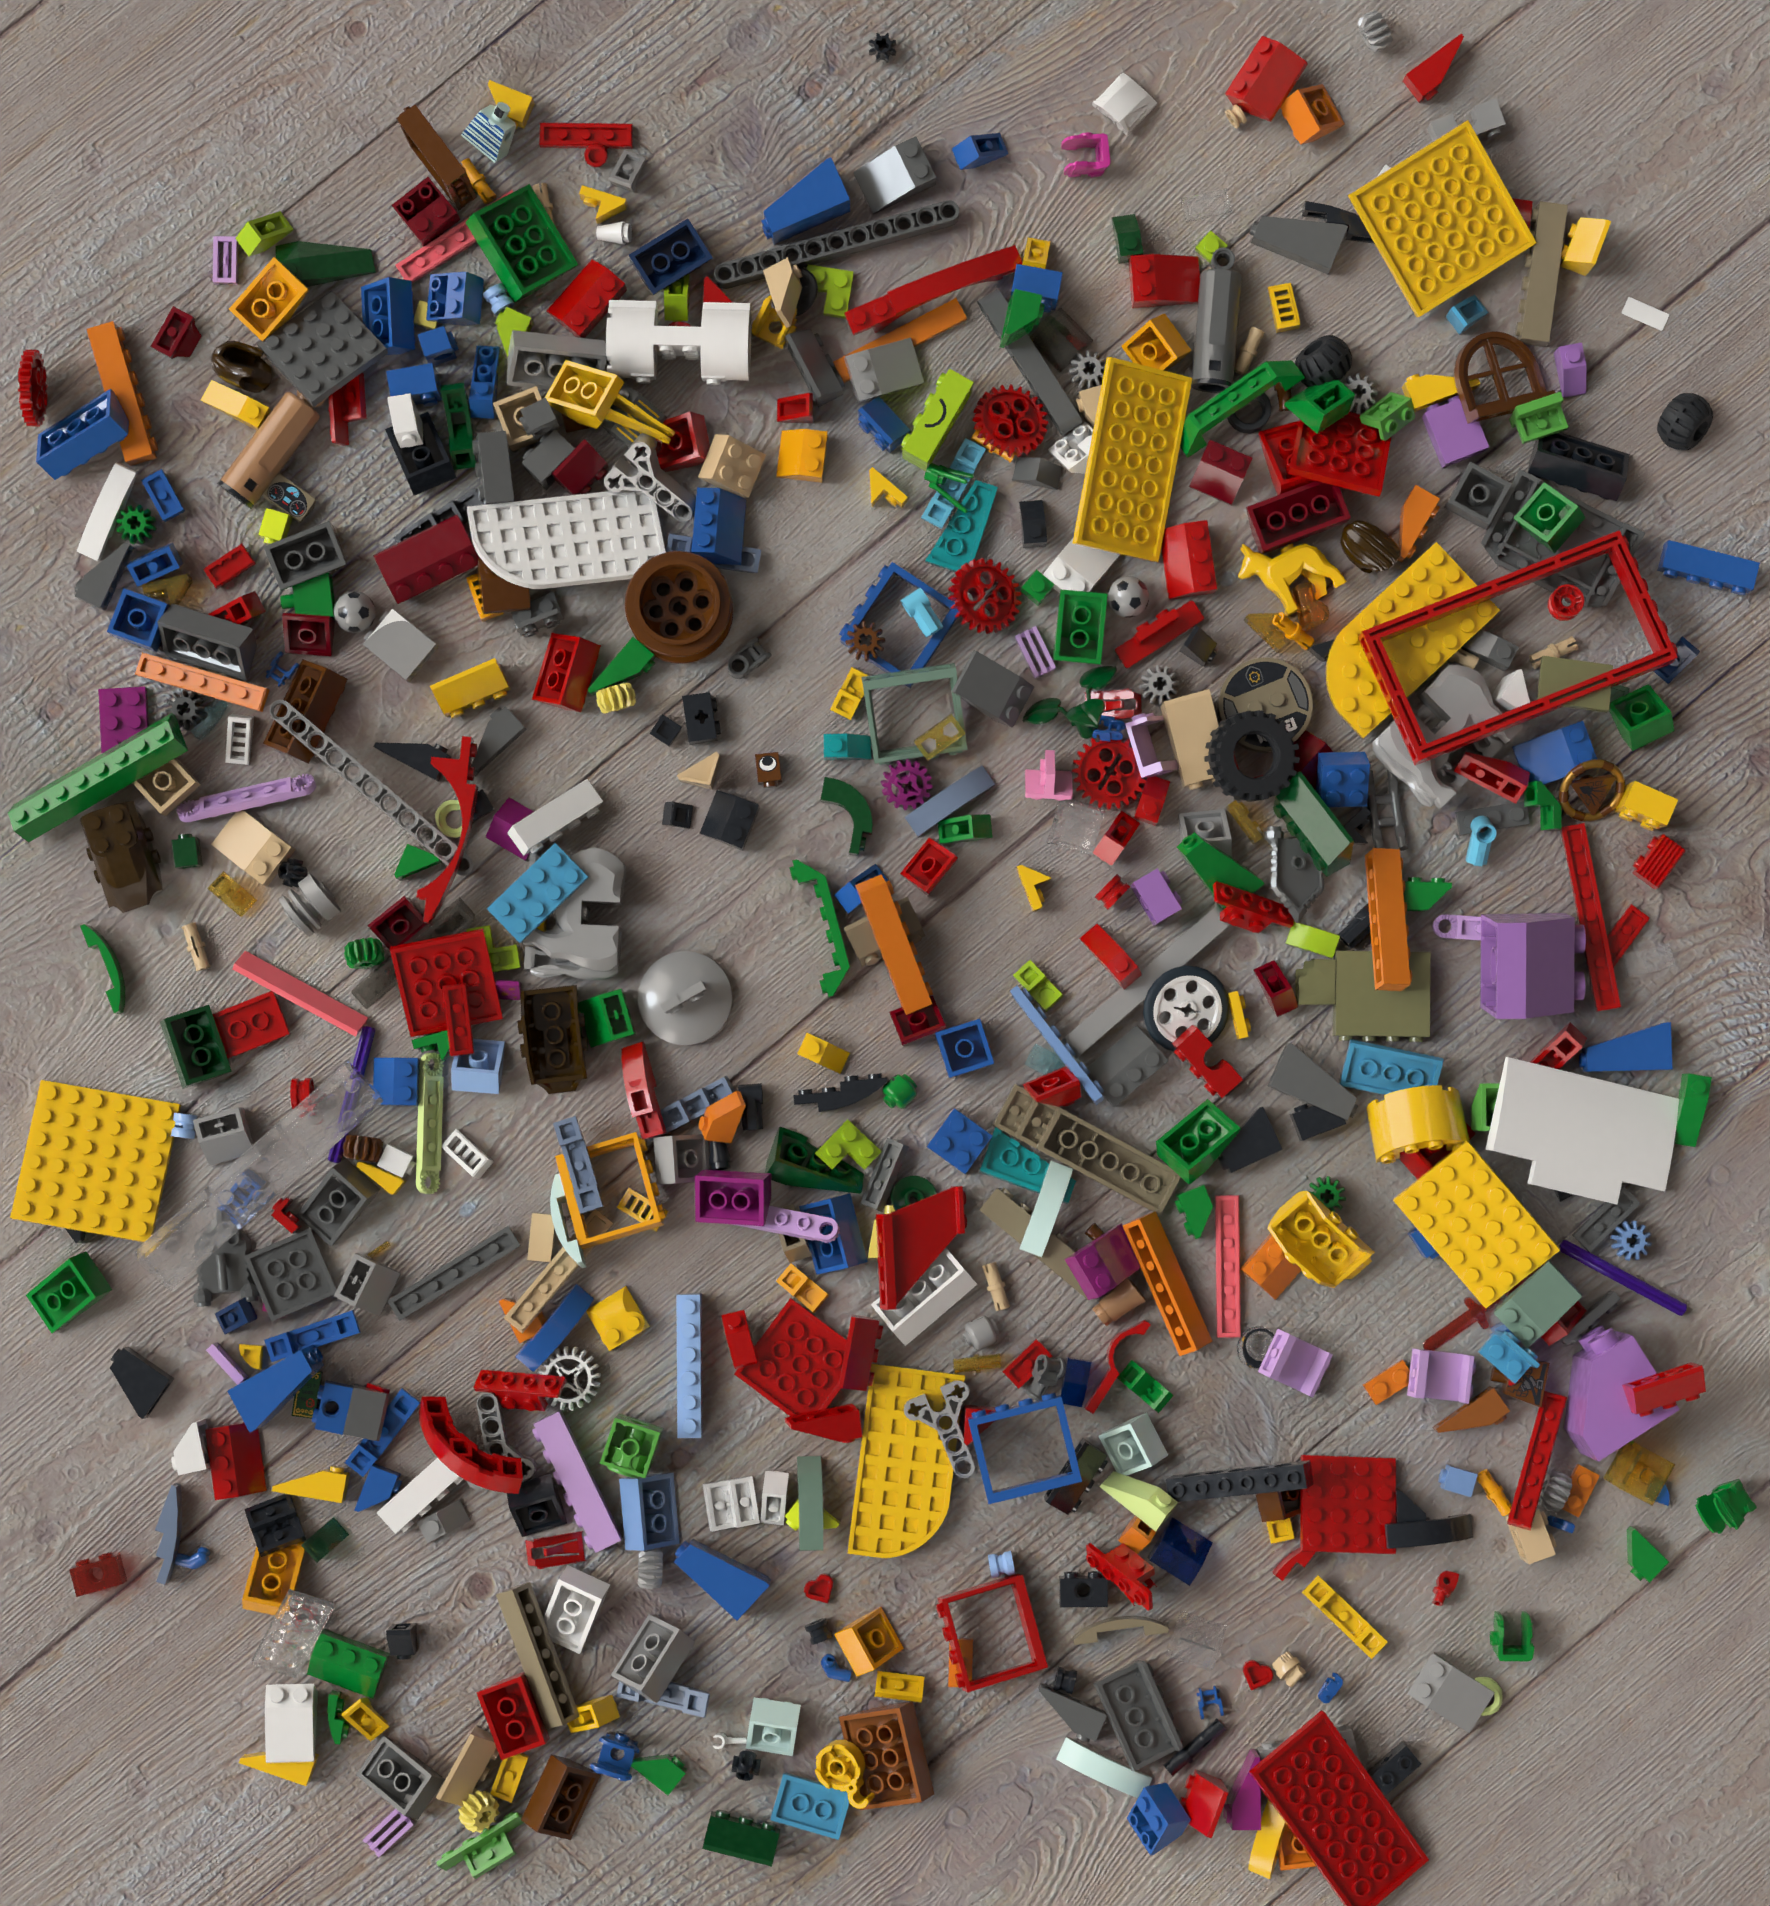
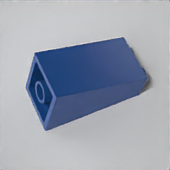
(807, 204)
(270, 1390)
(723, 1578)

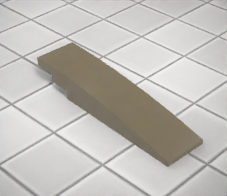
(1087, 1150)

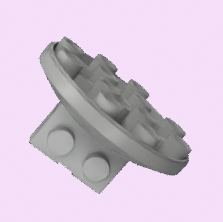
(685, 998)

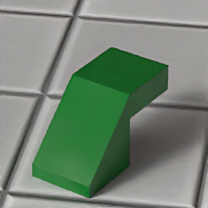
(1550, 809)
(1145, 1386)

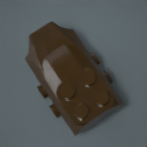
(123, 855)
(553, 1038)

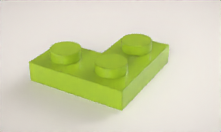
(837, 285)
(502, 957)
(848, 1141)

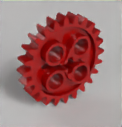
(32, 388)
(991, 423)
(1001, 611)
(1091, 761)

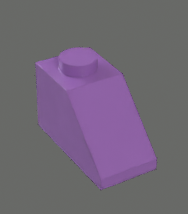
(1571, 369)

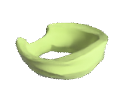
(440, 818)
(1498, 1697)

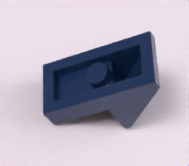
(1685, 655)
(236, 1315)

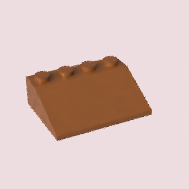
(892, 1754)

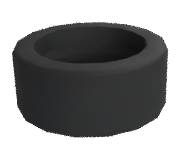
(1253, 427)

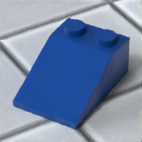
(1555, 753)

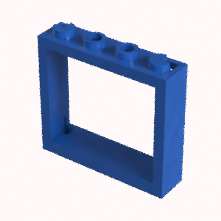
(873, 593)
(1036, 1486)

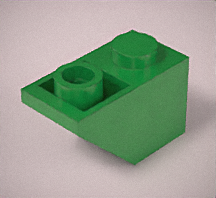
(1423, 895)
(1196, 1208)

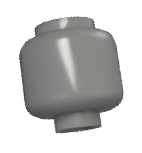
(980, 1333)

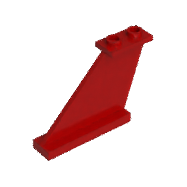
(914, 1239)

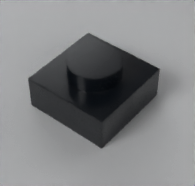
(665, 730)
(483, 806)

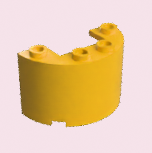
(1416, 1120)

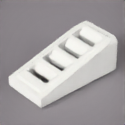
(249, 721)
(481, 1167)

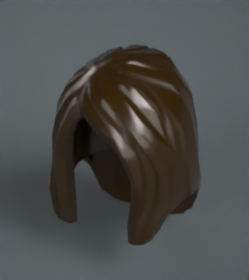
(241, 366)
(1369, 547)

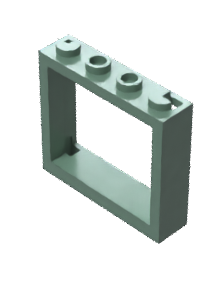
(902, 678)

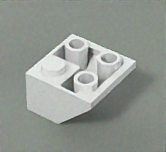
(1074, 449)

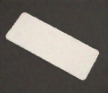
(1645, 313)

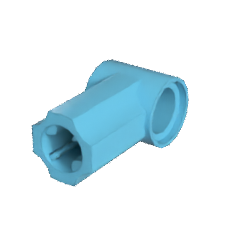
(919, 608)
(1480, 842)

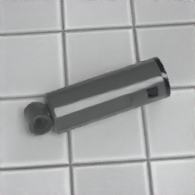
(1217, 325)

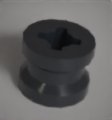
(818, 1631)
(1065, 1680)

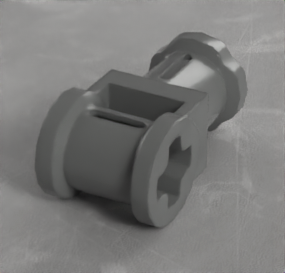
(1045, 1375)

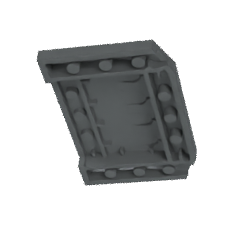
(1515, 548)

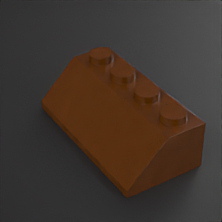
(314, 695)

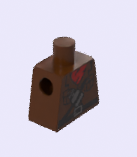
(1529, 1387)

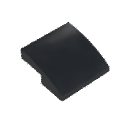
(275, 1524)

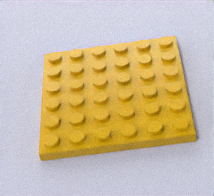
(1442, 218)
(95, 1161)

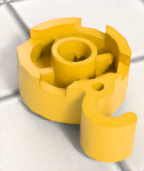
(846, 1778)

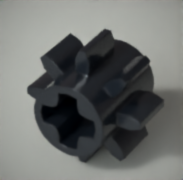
(878, 43)
(292, 872)
(746, 1765)

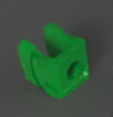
(1725, 1504)
(1512, 1652)

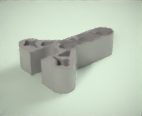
(635, 480)
(951, 1409)
(500, 1436)

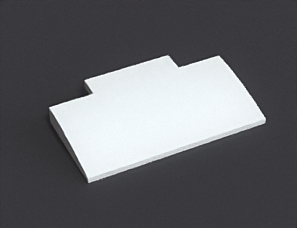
(1583, 1131)

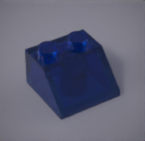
(1180, 1551)

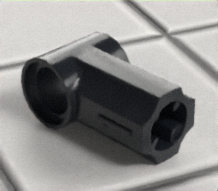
(1357, 928)
(753, 1099)

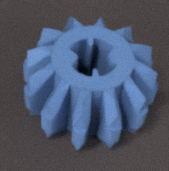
(1622, 1244)

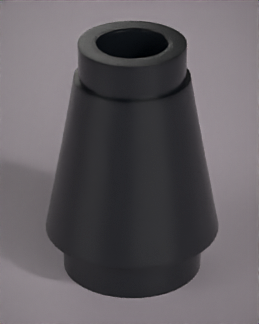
(719, 1156)

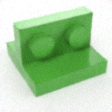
(1539, 418)

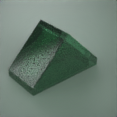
(325, 1540)

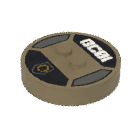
(1267, 687)

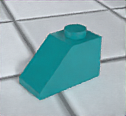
(847, 747)

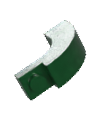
(459, 425)
(849, 798)

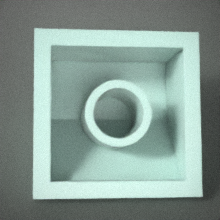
(1133, 1445)
(773, 1726)

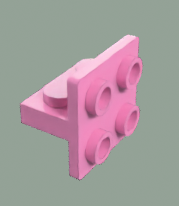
(1047, 782)

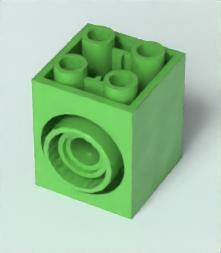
(631, 1446)

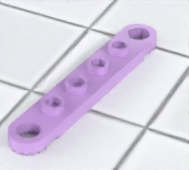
(246, 798)
(1461, 927)
(798, 1224)

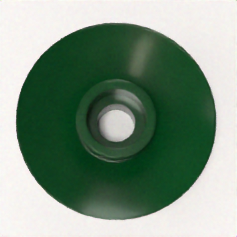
(911, 1187)

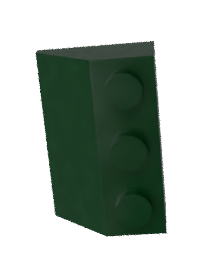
(195, 1046)
(741, 1837)

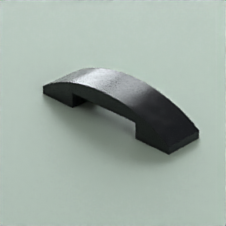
(1429, 1532)

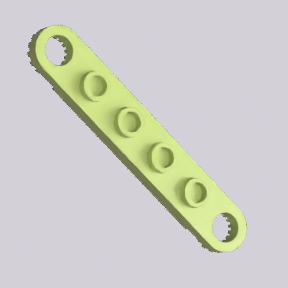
(429, 1123)

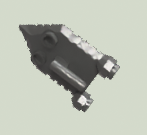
(1293, 873)
(226, 1272)

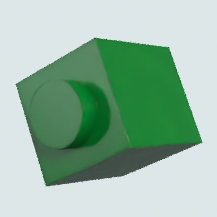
(1037, 587)

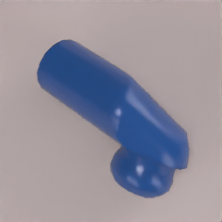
(194, 1561)
(833, 1670)

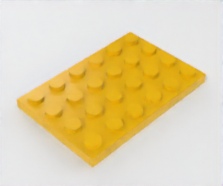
(1476, 1224)

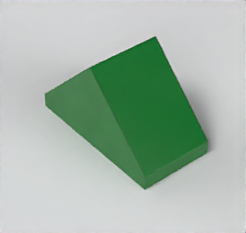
(414, 861)

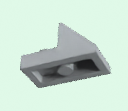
(627, 171)
(443, 1521)

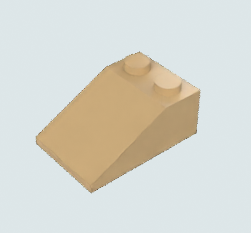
(253, 847)

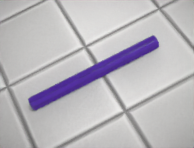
(359, 1063)
(1622, 1277)

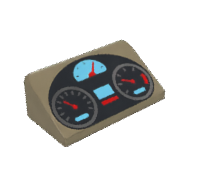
(290, 498)

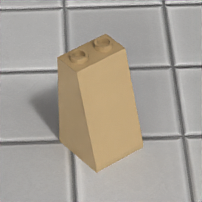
(1189, 727)

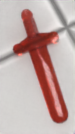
(1475, 1313)

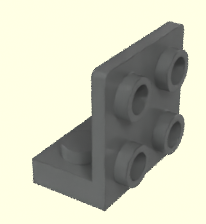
(543, 612)

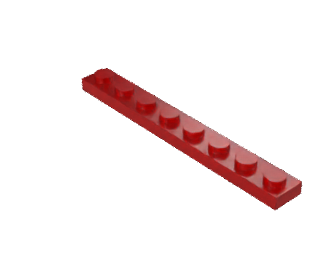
(1591, 916)

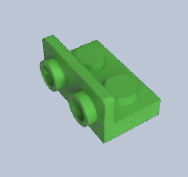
(1389, 414)

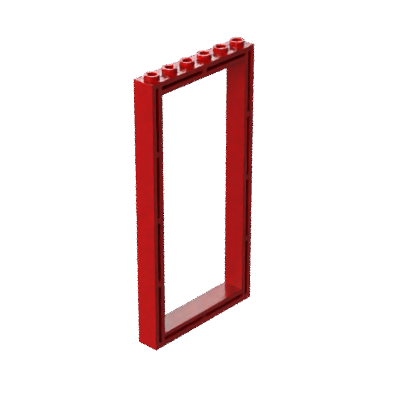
(1636, 589)

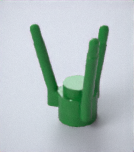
(939, 474)

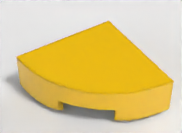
(252, 1355)

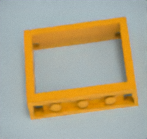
(651, 1189)

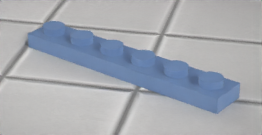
(1064, 1052)

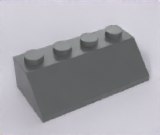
(207, 641)

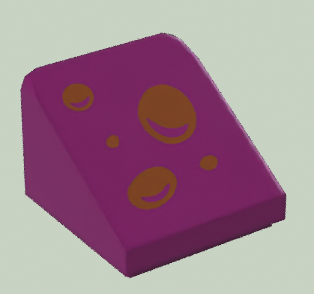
(508, 989)

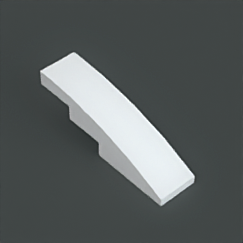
(106, 511)

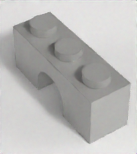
(1486, 117)

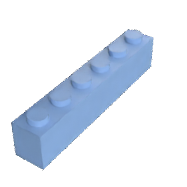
(689, 1365)

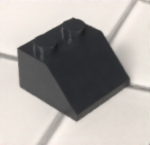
(730, 819)
(537, 1506)

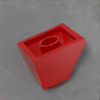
(1055, 1088)

